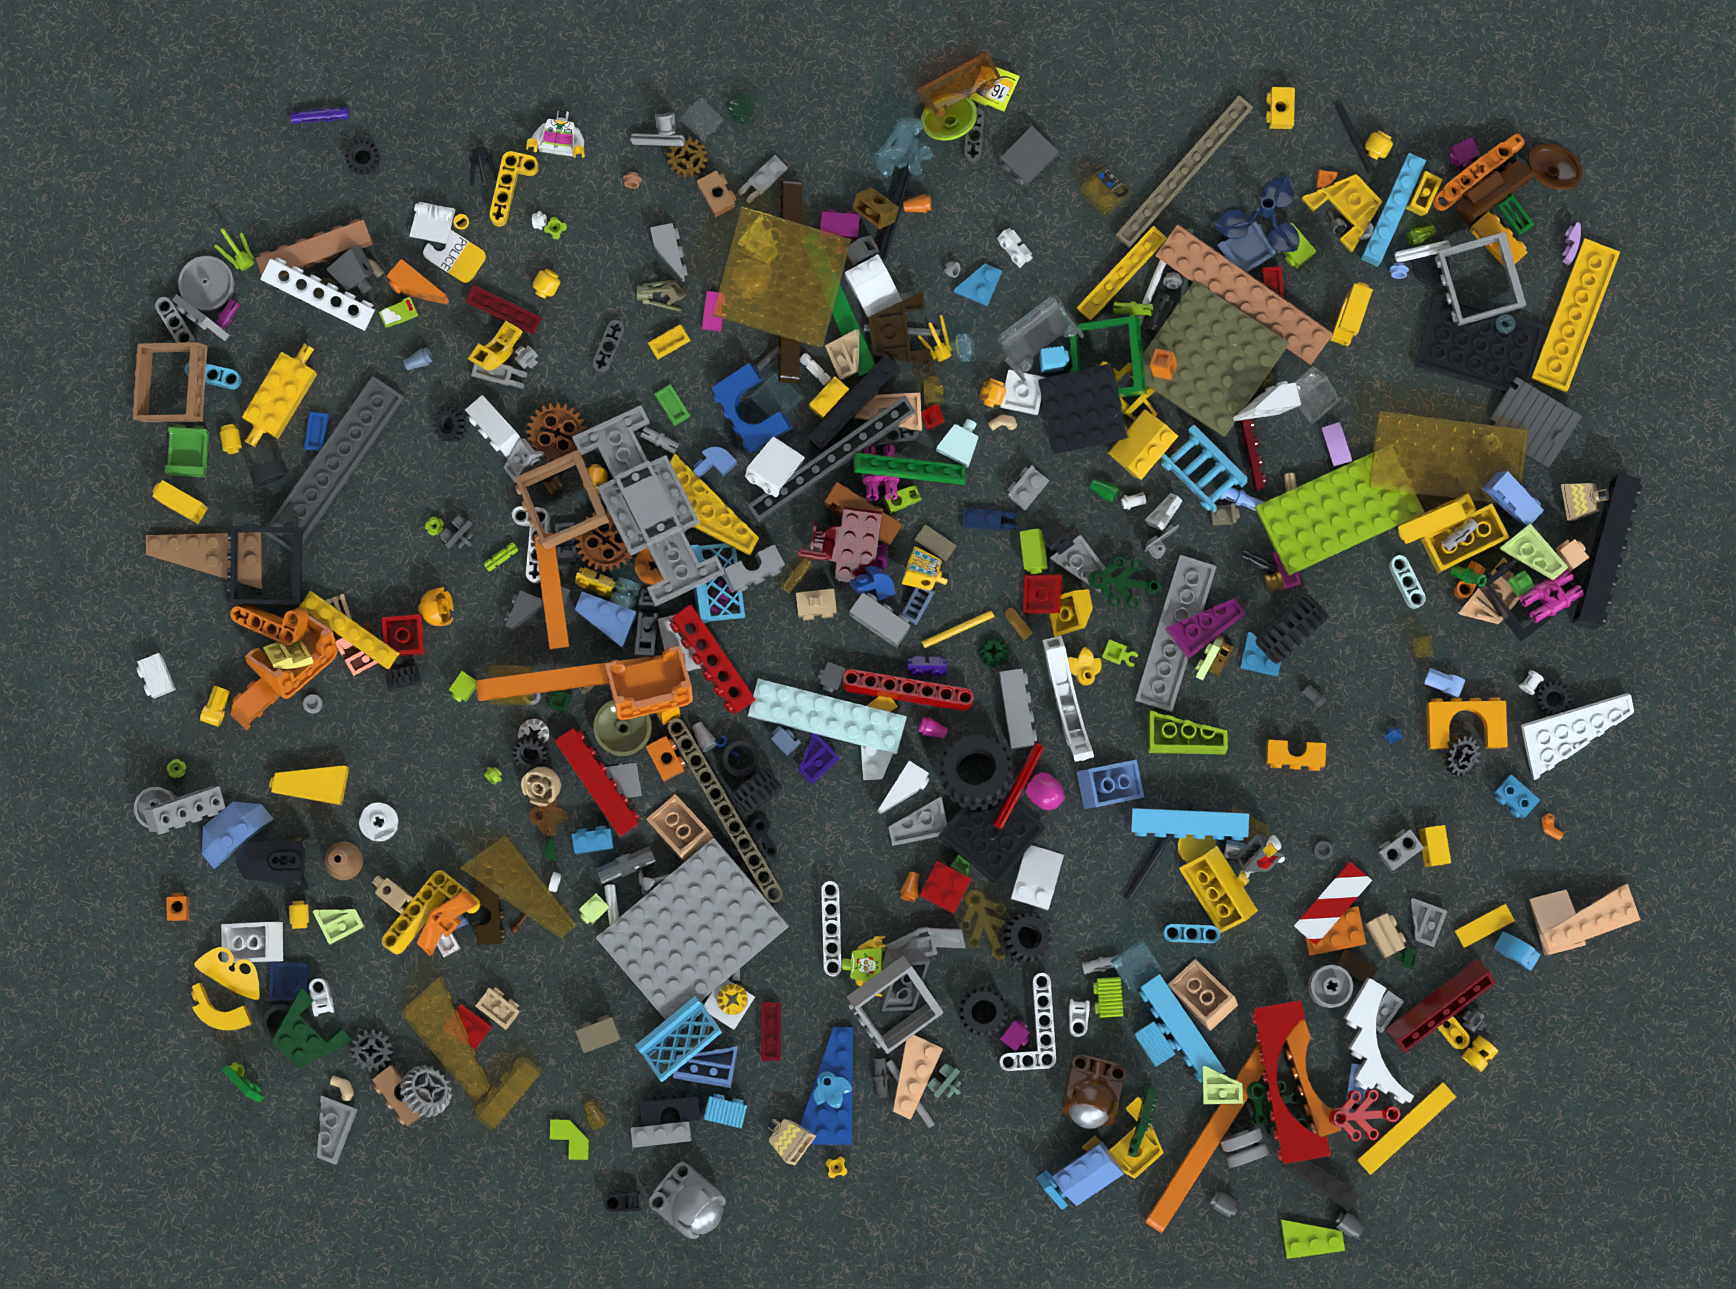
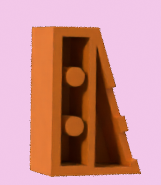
(252, 702)

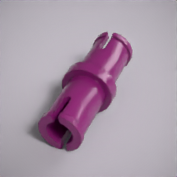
(226, 315)

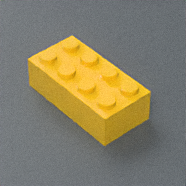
(1484, 537)

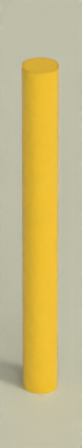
(957, 629)

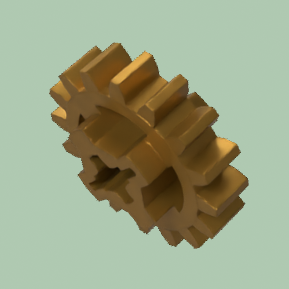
(694, 156)

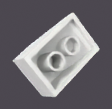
(872, 286)
(1271, 402)
(907, 784)
(1037, 877)
(253, 941)

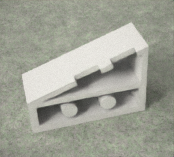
(492, 425)

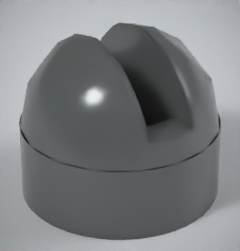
(1338, 226)

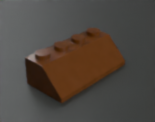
(1514, 176)

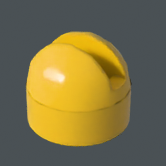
(463, 225)

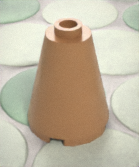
(350, 862)

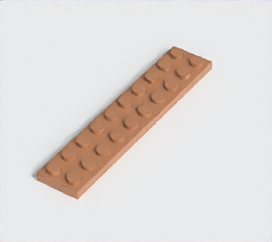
(1230, 282)

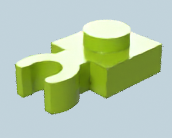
(1116, 653)

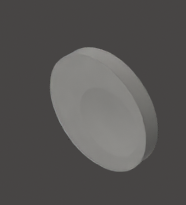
(206, 283)

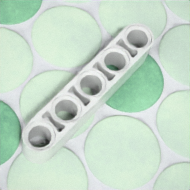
(834, 919)

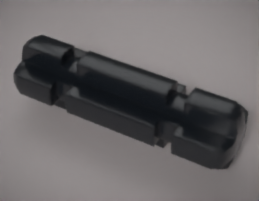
(1259, 561)

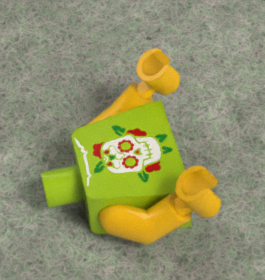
(866, 961)

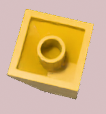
(1074, 612)

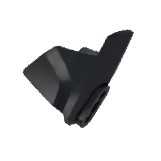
(262, 861)

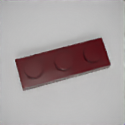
(771, 1031)

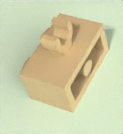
(816, 603)

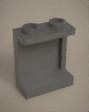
(1028, 156)

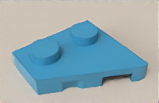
(980, 284)
(1255, 660)

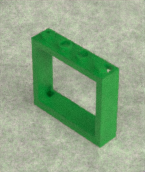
(1136, 351)

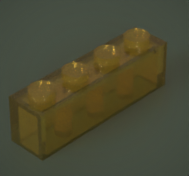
(510, 1091)

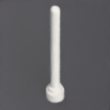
(1153, 285)

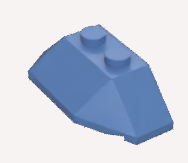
(232, 830)

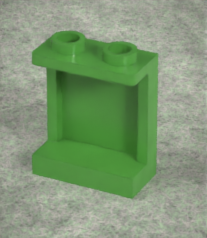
(187, 451)

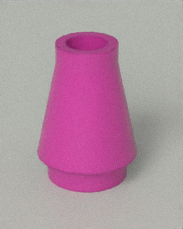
(932, 728)

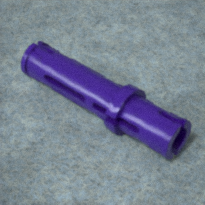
(319, 115)

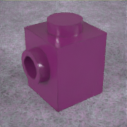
(1463, 153)
(1016, 1035)

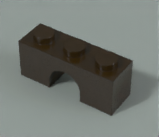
(491, 932)

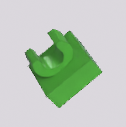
(1521, 583)

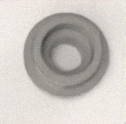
(1172, 280)

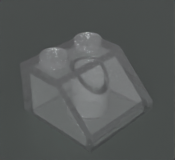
(1315, 394)

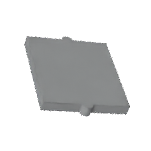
(626, 778)

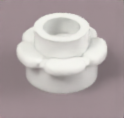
(539, 220)

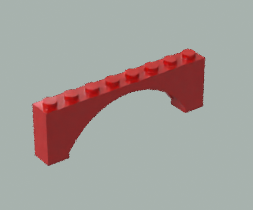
(1274, 1027)

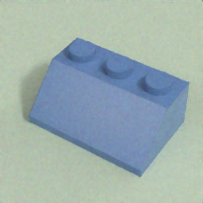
(1088, 1174)

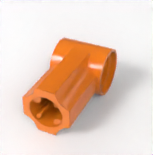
(1478, 569)

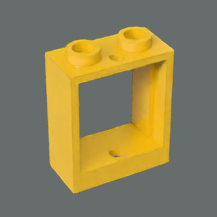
(179, 501)

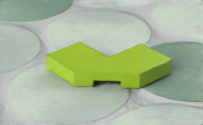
(577, 1140)

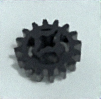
(1461, 755)

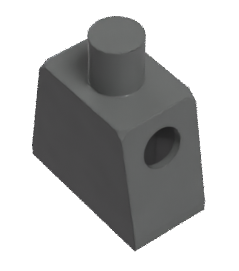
(352, 270)

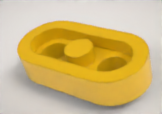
(1452, 1032)

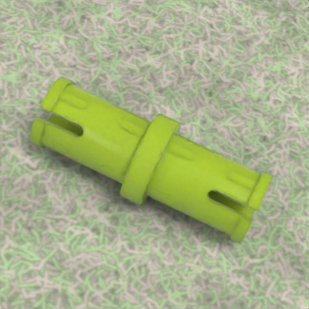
(1133, 308)

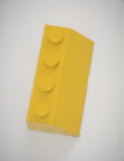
(1216, 889)

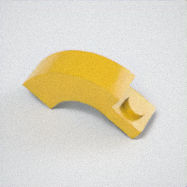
(498, 350)

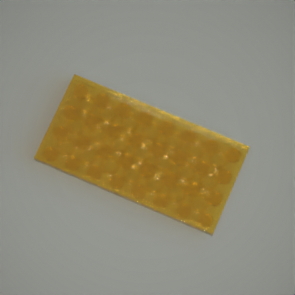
(1443, 455)

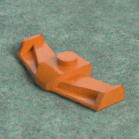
(444, 921)

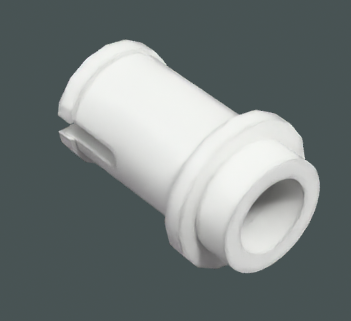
(1132, 501)

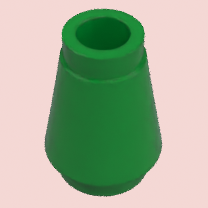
(1105, 490)

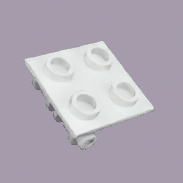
(432, 222)

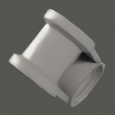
(665, 123)

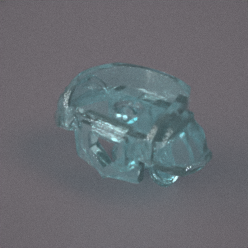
(904, 150)

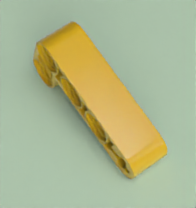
(508, 189)

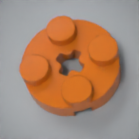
(643, 569)

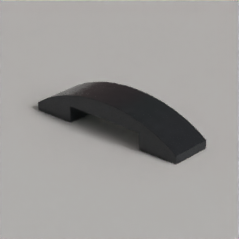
(646, 626)

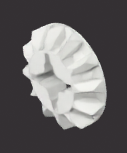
(535, 724)

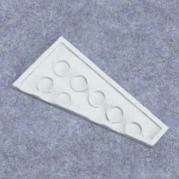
(1565, 733)

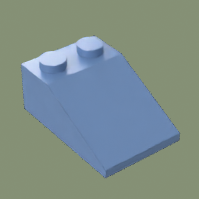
(1110, 784)

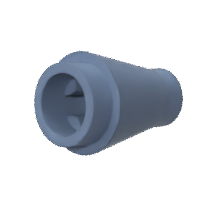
(418, 359)

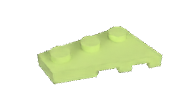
(1535, 552)

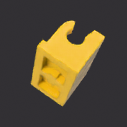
(1435, 846)

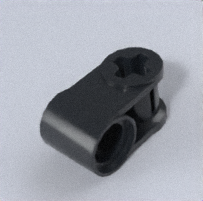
(624, 1201)

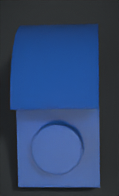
(875, 581)

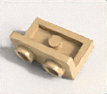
(498, 1008)

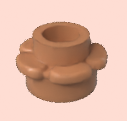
(632, 180)

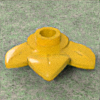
(1085, 664)

